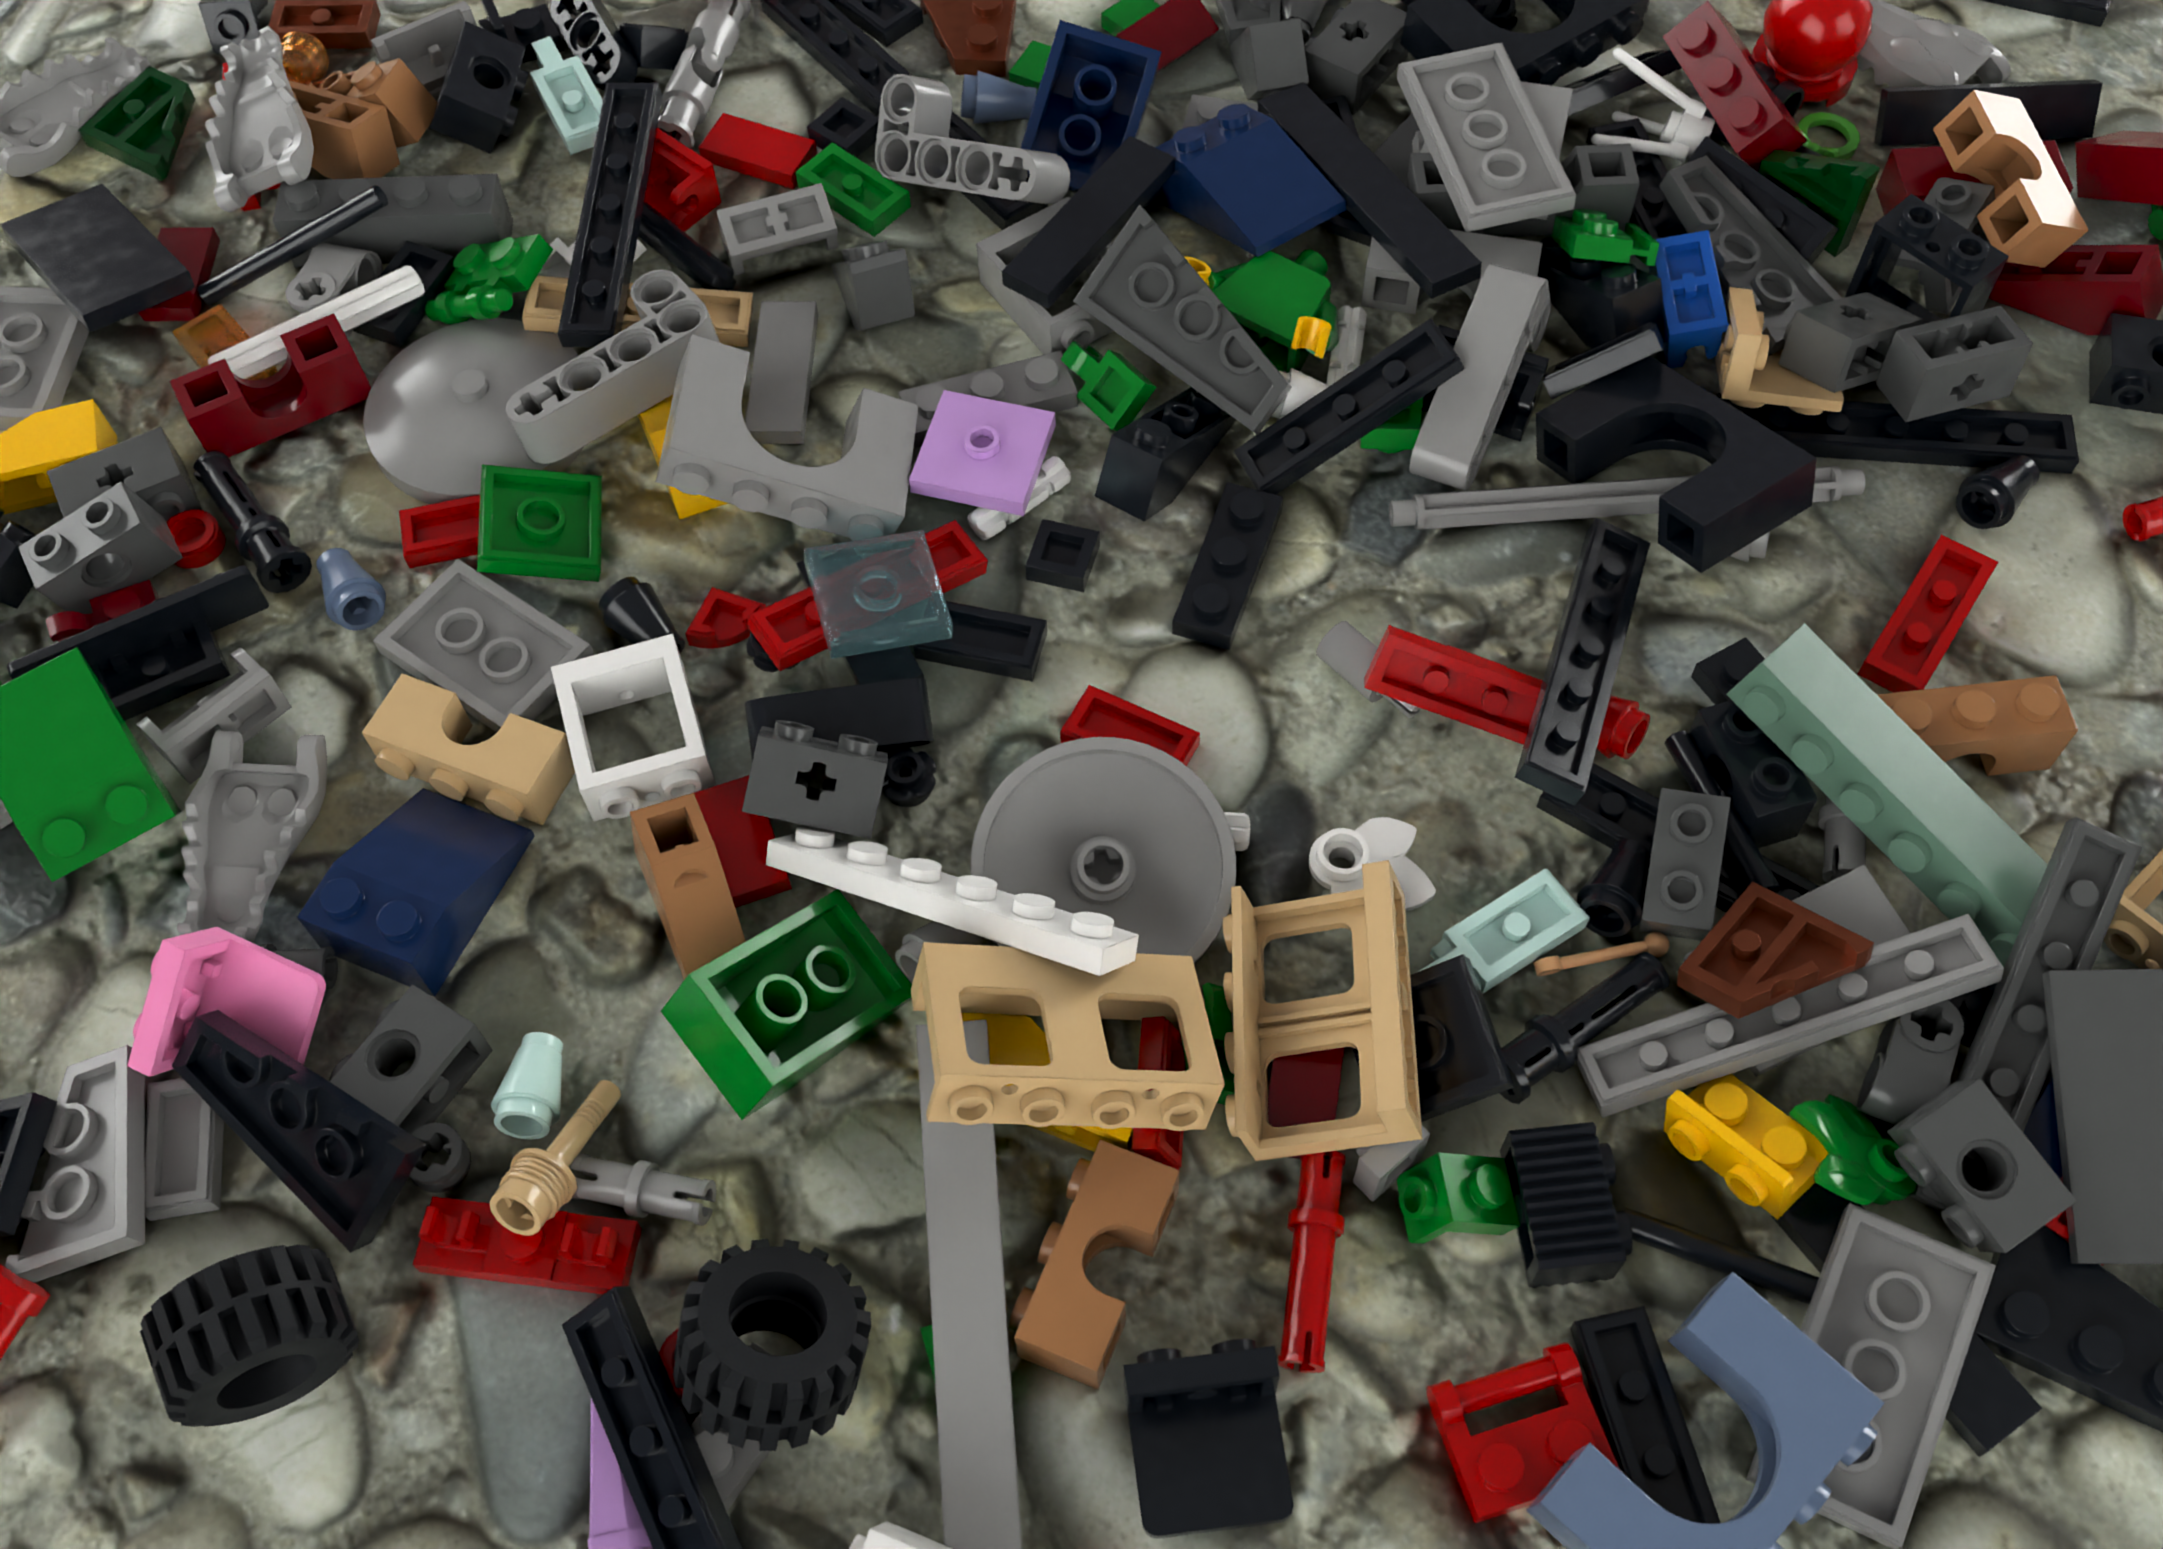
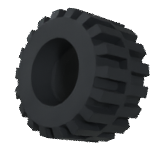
(248, 1335)
(763, 1393)

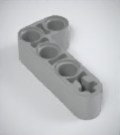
(917, 149)
(1500, 326)
(613, 377)

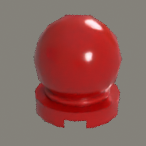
(1815, 44)

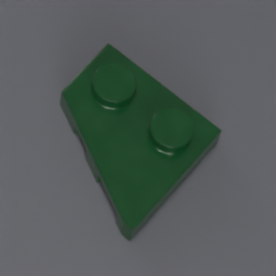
(143, 122)
(1827, 186)

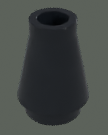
(1995, 494)
(636, 612)
(1617, 890)

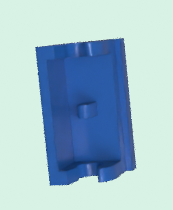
(1690, 295)

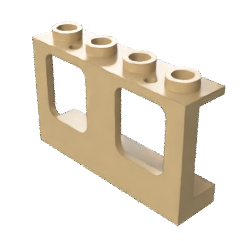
(1368, 1017)
(1081, 1080)

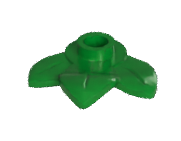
(1859, 1160)

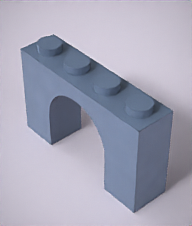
(1801, 1412)

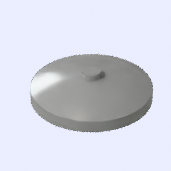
(444, 406)
(1115, 836)

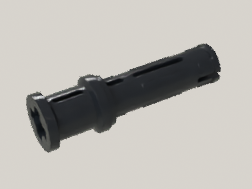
(258, 534)
(1553, 1041)

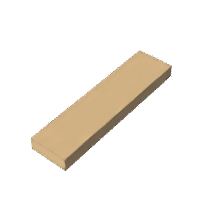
(728, 310)

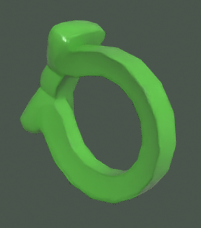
(1835, 121)

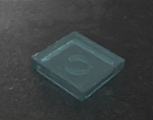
(877, 594)

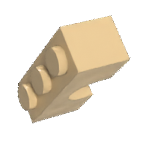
(512, 773)

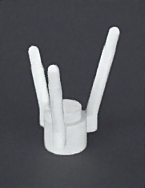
(1681, 132)

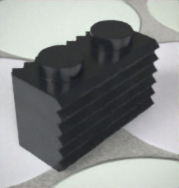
(1565, 1204)

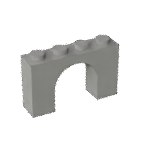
(716, 456)

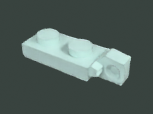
(567, 96)
(1513, 930)

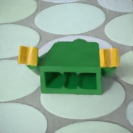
(1279, 304)

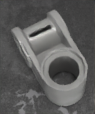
(331, 273)

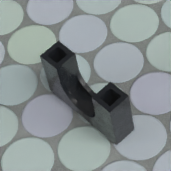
(1539, 58)
(1646, 406)

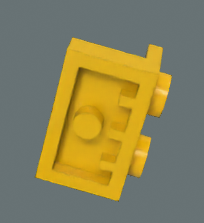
(1746, 1141)

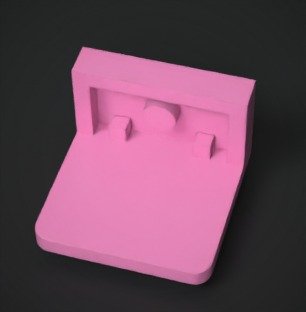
(230, 975)

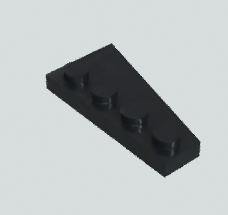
(310, 1133)
(2076, 1326)

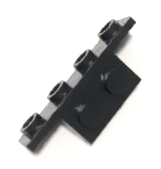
(161, 646)

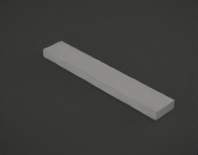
(1713, 1044)

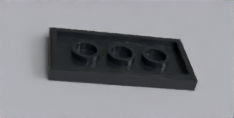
(97, 257)

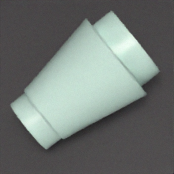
(531, 1089)

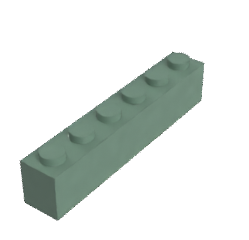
(1893, 787)

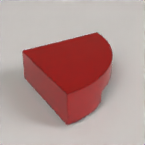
(721, 620)

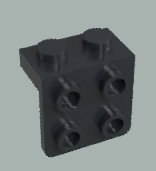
(1207, 1439)

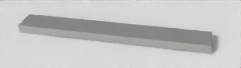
(969, 1320)

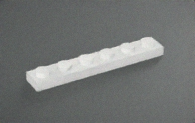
(962, 902)

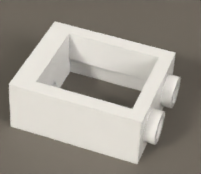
(620, 679)

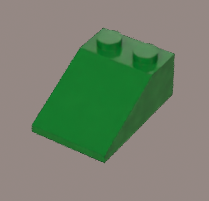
(73, 767)
(786, 1002)

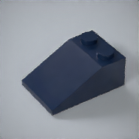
(1090, 98)
(1247, 181)
(415, 889)

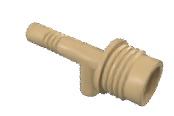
(542, 1179)

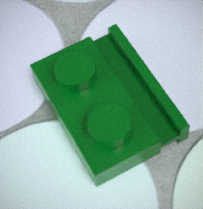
(1596, 238)

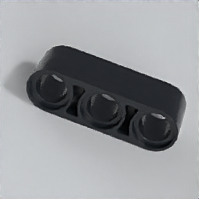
(885, 711)

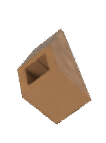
(390, 85)
(686, 881)

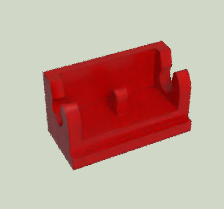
(680, 182)

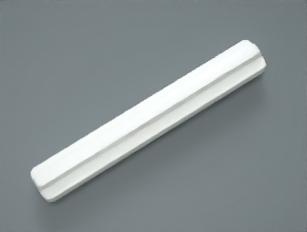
(350, 309)

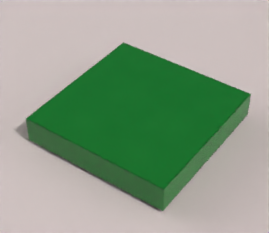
(539, 523)

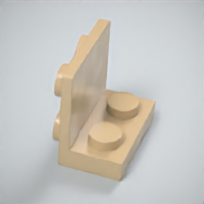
(1753, 378)

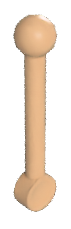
(1653, 943)

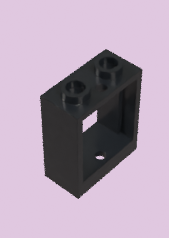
(1937, 243)

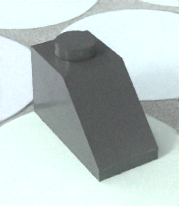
(1270, 58)

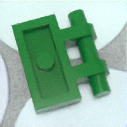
(488, 277)

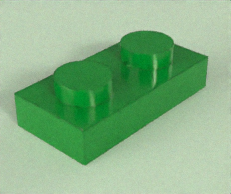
(855, 189)

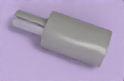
(1350, 656)

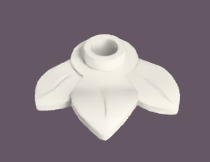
(1371, 842)

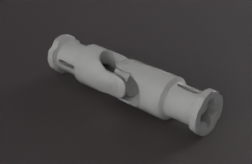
(700, 68)

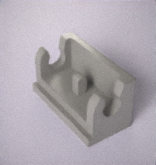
(426, 44)
(776, 224)
(241, 705)

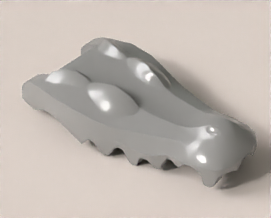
(1926, 51)
(47, 109)
(257, 124)
(245, 829)

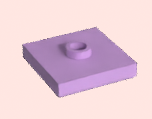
(982, 452)

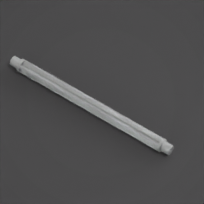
(1574, 501)

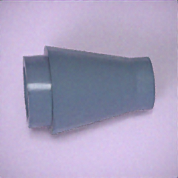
(995, 99)
(349, 591)

